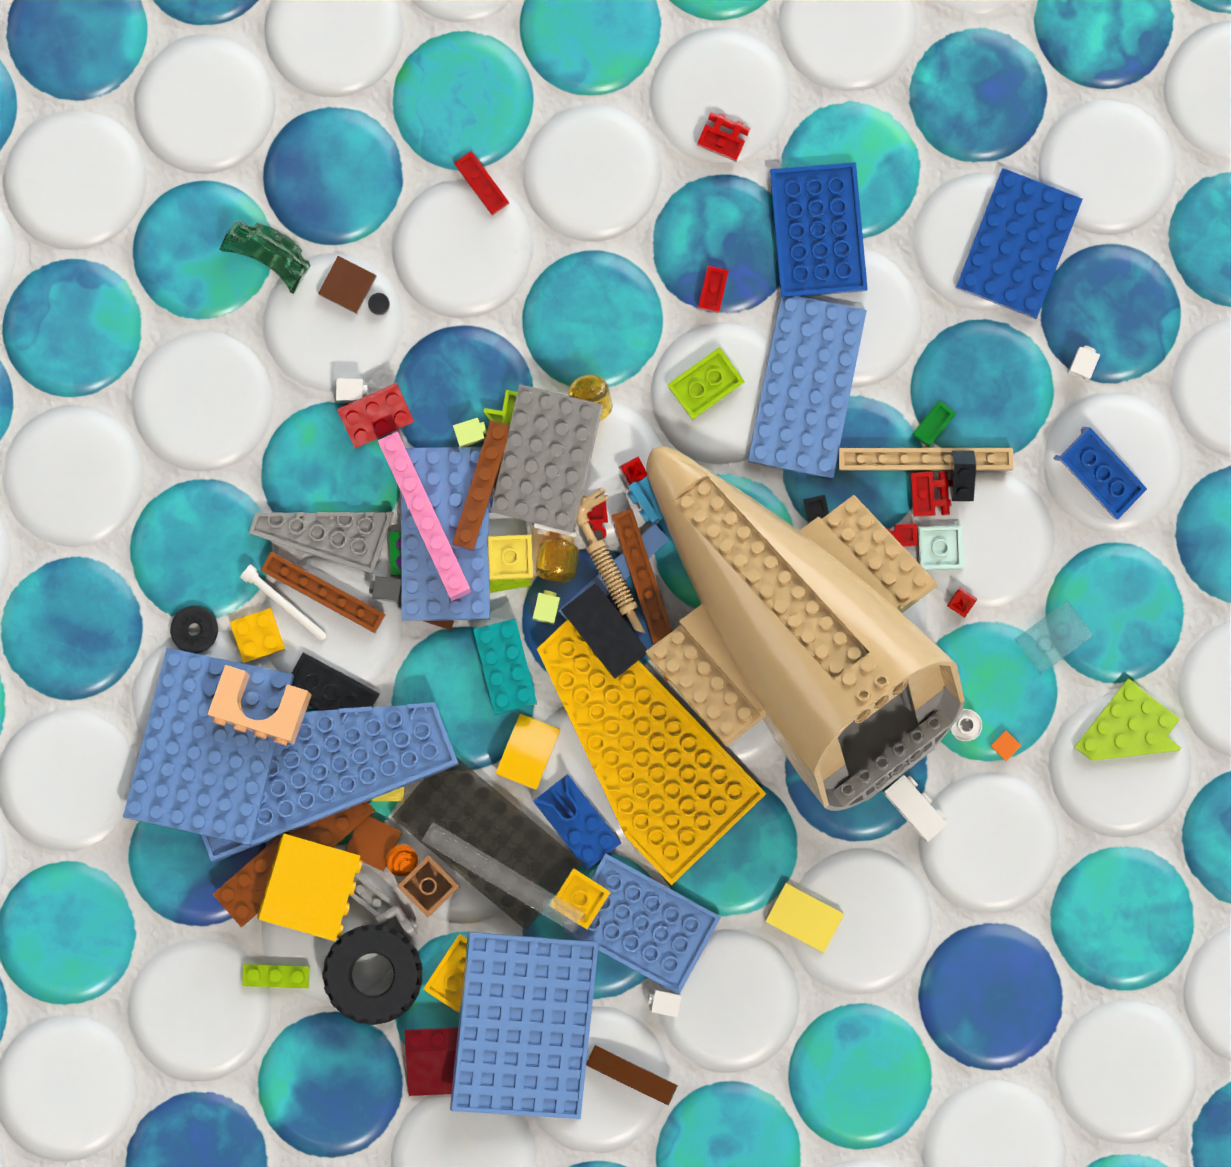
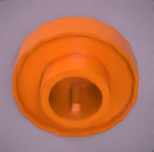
(401, 860)

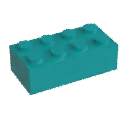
(505, 666)

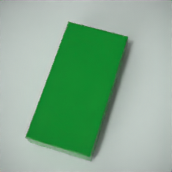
(934, 423)

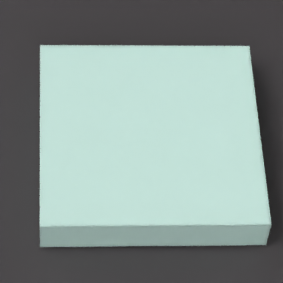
(940, 547)

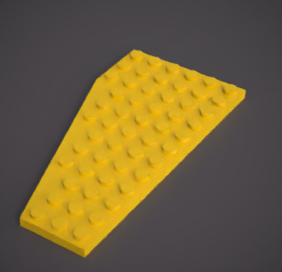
(653, 759)

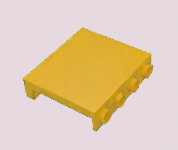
(309, 887)

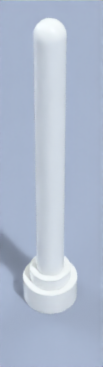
(250, 575)

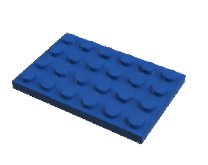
(818, 230)
(1019, 243)

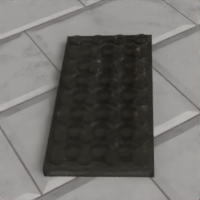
(491, 823)

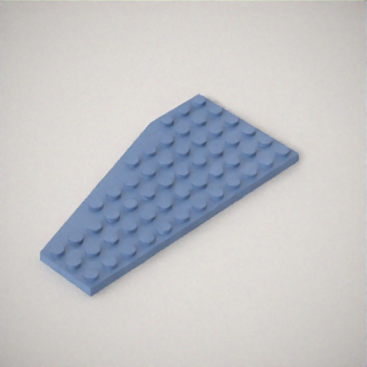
(343, 762)

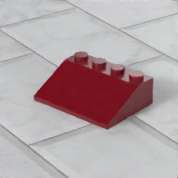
(430, 1060)

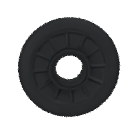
(206, 636)

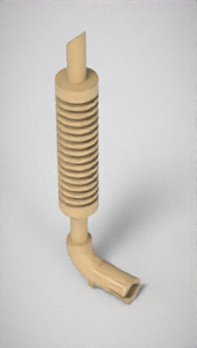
(605, 563)

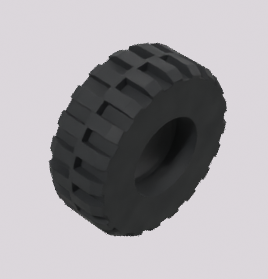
(340, 984)

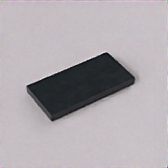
(604, 631)
(330, 687)

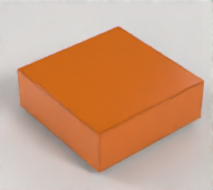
(1005, 745)

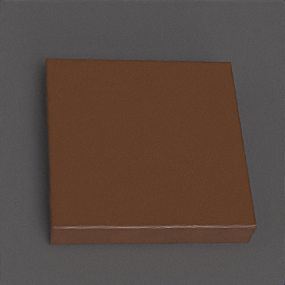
(347, 284)

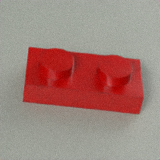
(713, 289)

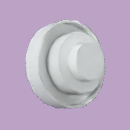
(967, 726)

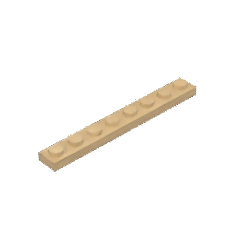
(920, 459)

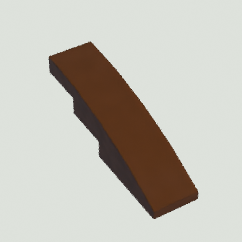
(631, 1075)

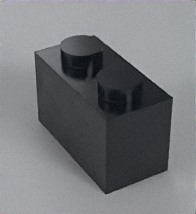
(962, 476)

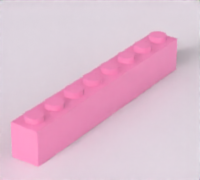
(424, 516)

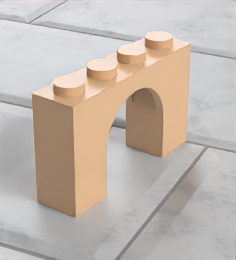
(281, 726)

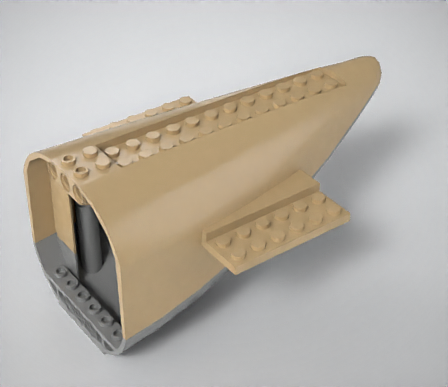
(803, 634)

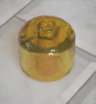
(593, 389)
(557, 560)

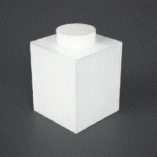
(1084, 363)
(350, 390)
(664, 1003)

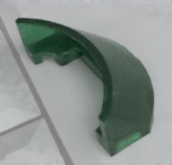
(269, 248)

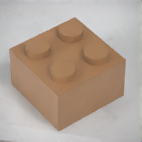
(428, 886)

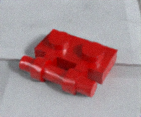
(721, 142)
(923, 494)

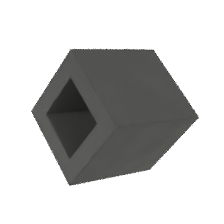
(386, 589)

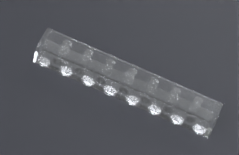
(503, 877)

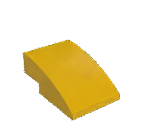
(528, 751)

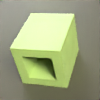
(470, 432)
(546, 607)

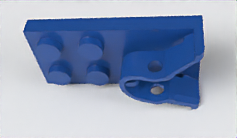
(1102, 473)
(577, 822)

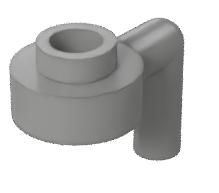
(408, 925)

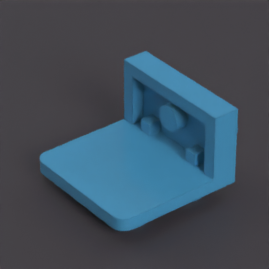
(643, 495)

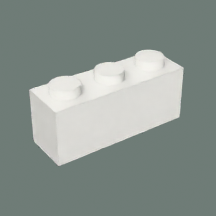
(915, 807)

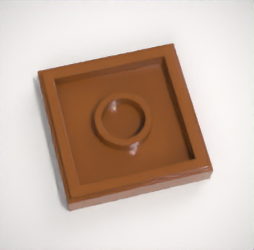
(373, 842)

